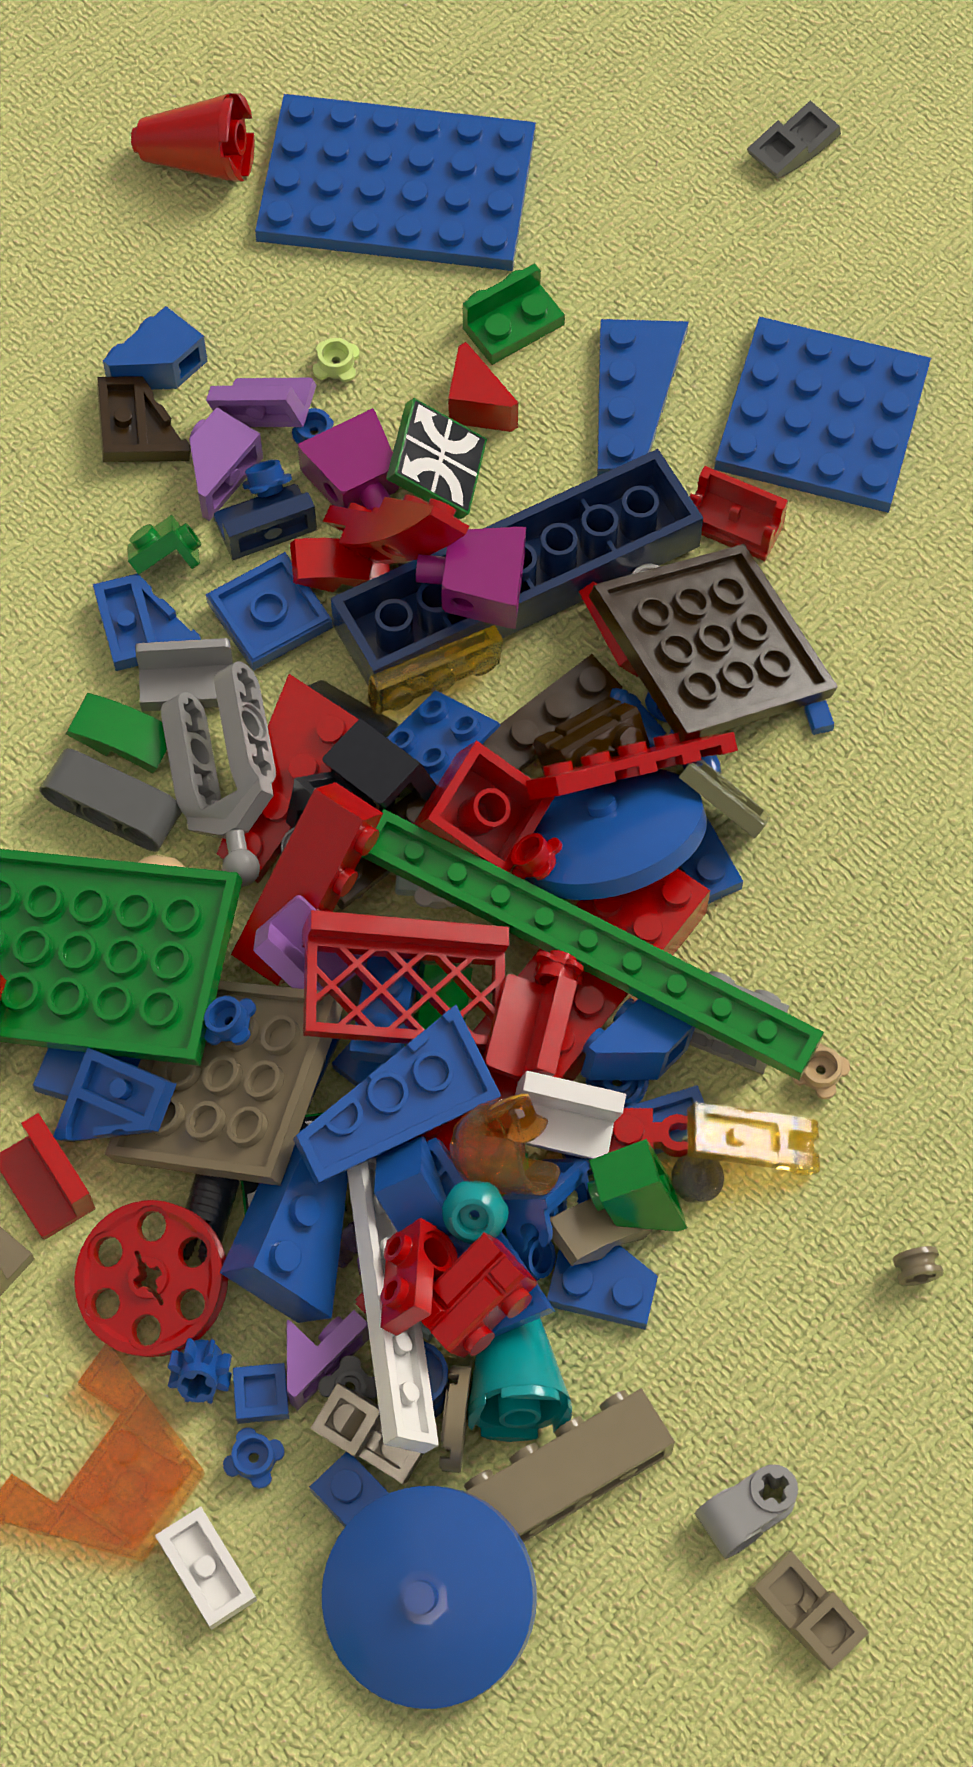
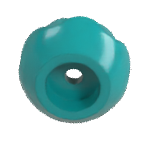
(474, 1196)

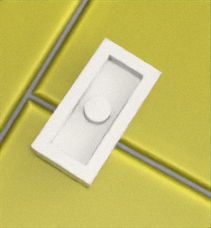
(206, 1568)

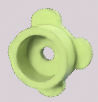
(332, 350)

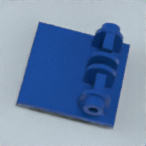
(440, 731)

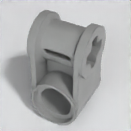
(741, 1514)

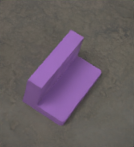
(265, 401)
(280, 946)

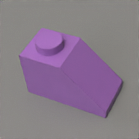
(221, 454)

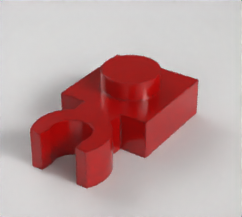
(638, 1124)

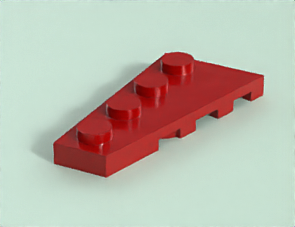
(632, 761)

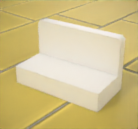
(577, 1114)

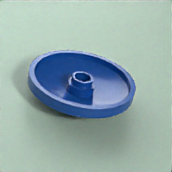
(621, 835)
(429, 1597)

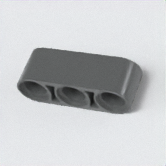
(111, 799)

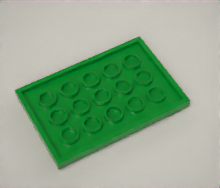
(111, 953)

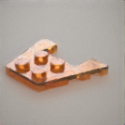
(128, 1483)

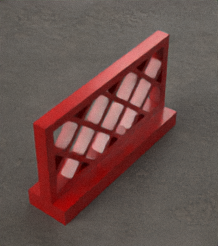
(396, 940)

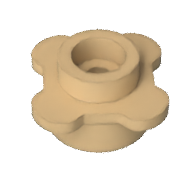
(834, 1067)

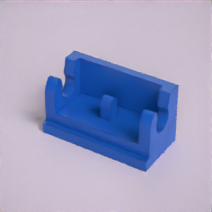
(532, 1213)

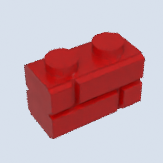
(477, 1295)

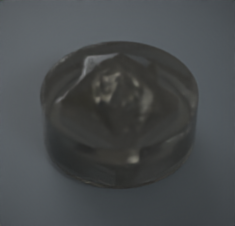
(697, 1179)

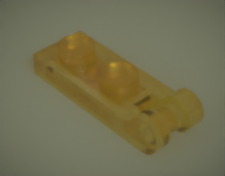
(752, 1138)

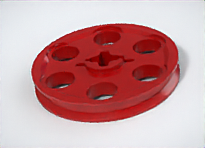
(126, 1277)

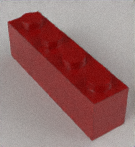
(314, 863)

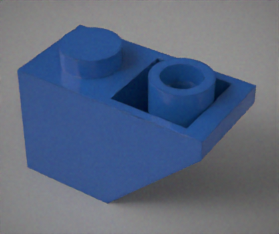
(161, 351)
(636, 1045)

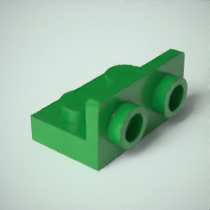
(511, 314)

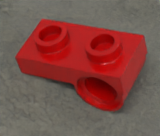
(412, 1264)

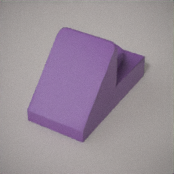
(310, 1362)

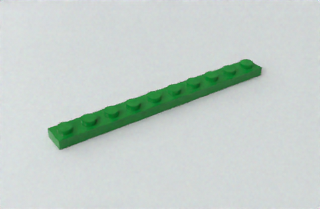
(596, 944)

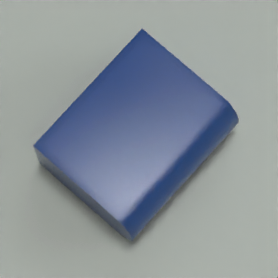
(819, 717)

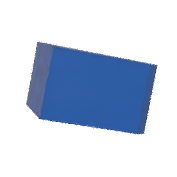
(410, 1185)

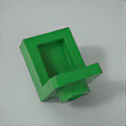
(154, 543)

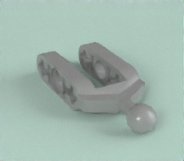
(248, 757)

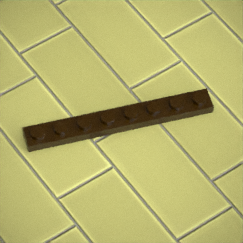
(513, 741)

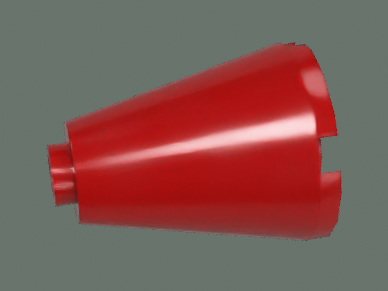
(199, 138)

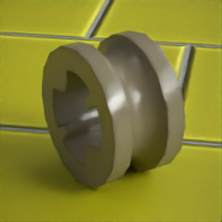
(918, 1266)

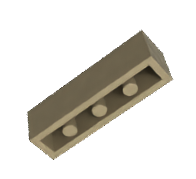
(577, 1465)

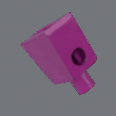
(350, 462)
(479, 574)

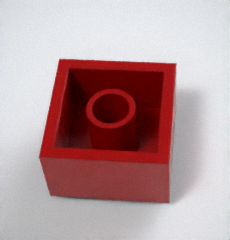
(482, 806)

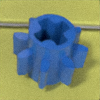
(199, 1370)

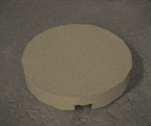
(455, 1418)

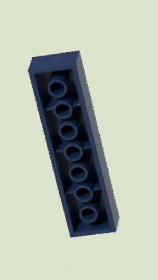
(572, 539)

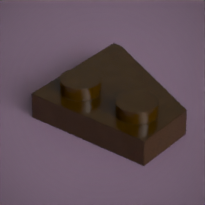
(135, 424)

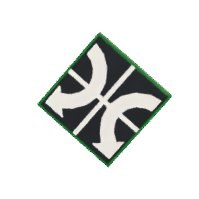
(436, 457)

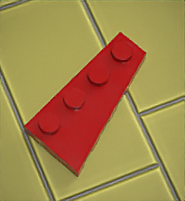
(300, 735)

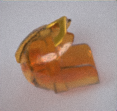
(491, 1147)

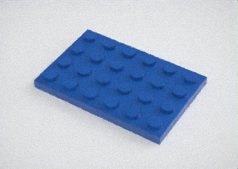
(396, 182)

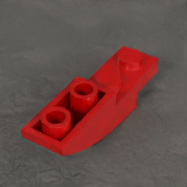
(396, 529)

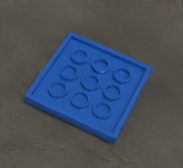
(823, 414)

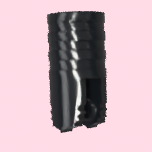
(213, 1201)

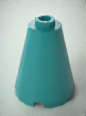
(518, 1387)

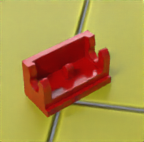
(739, 512)

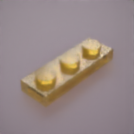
(435, 670)

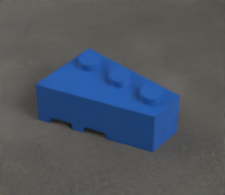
(291, 1243)

